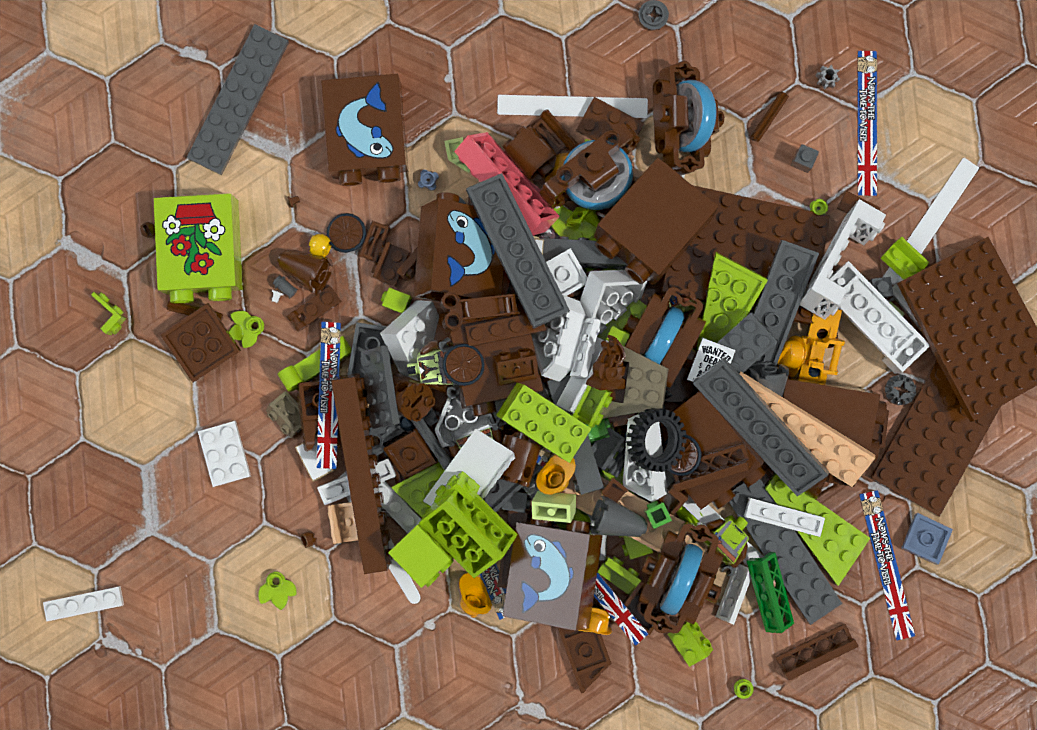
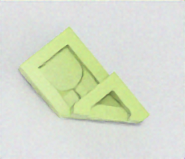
(451, 145)

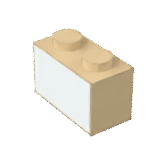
(310, 462)

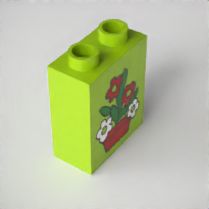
(198, 246)

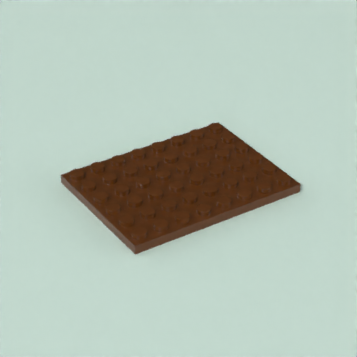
(750, 235)
(975, 327)

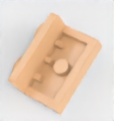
(342, 523)

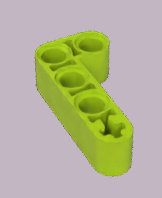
(308, 368)

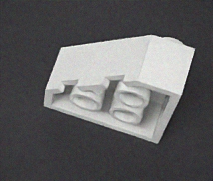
(609, 294)
(411, 333)
(558, 344)
(459, 421)

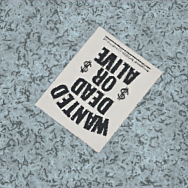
(708, 355)

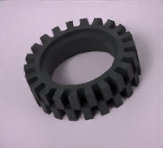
(673, 446)

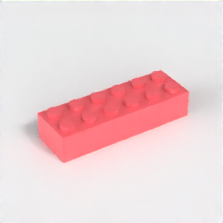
(487, 160)

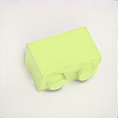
(554, 507)

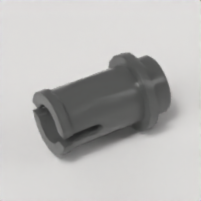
(285, 286)

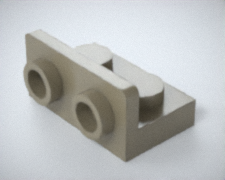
(286, 414)

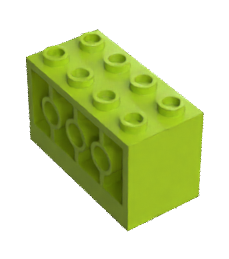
(543, 422)
(469, 531)
(421, 556)

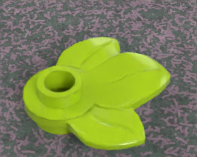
(243, 328)
(277, 593)

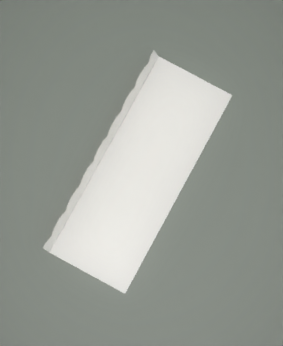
(481, 460)

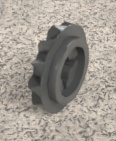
(660, 9)
(893, 394)

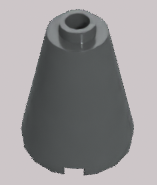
(770, 376)
(616, 520)

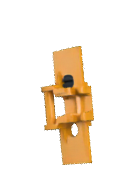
(813, 366)

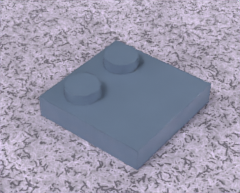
(926, 538)

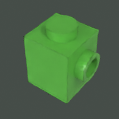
(599, 432)
(657, 514)

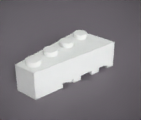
(644, 482)

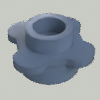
(423, 180)

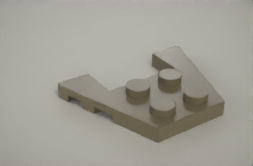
(644, 386)

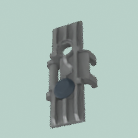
(389, 432)

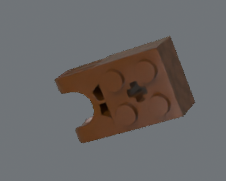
(307, 396)

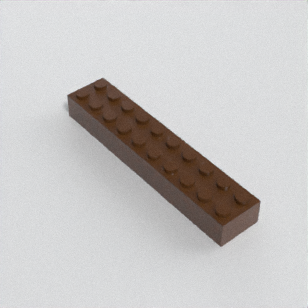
(361, 472)

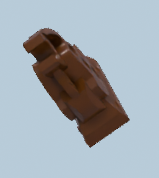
(609, 367)

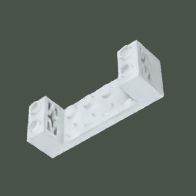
(822, 294)
(878, 320)

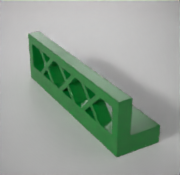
(768, 596)

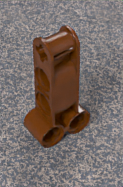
(478, 308)

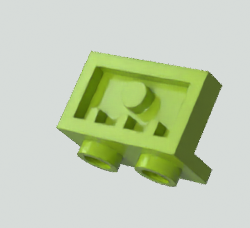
(904, 259)

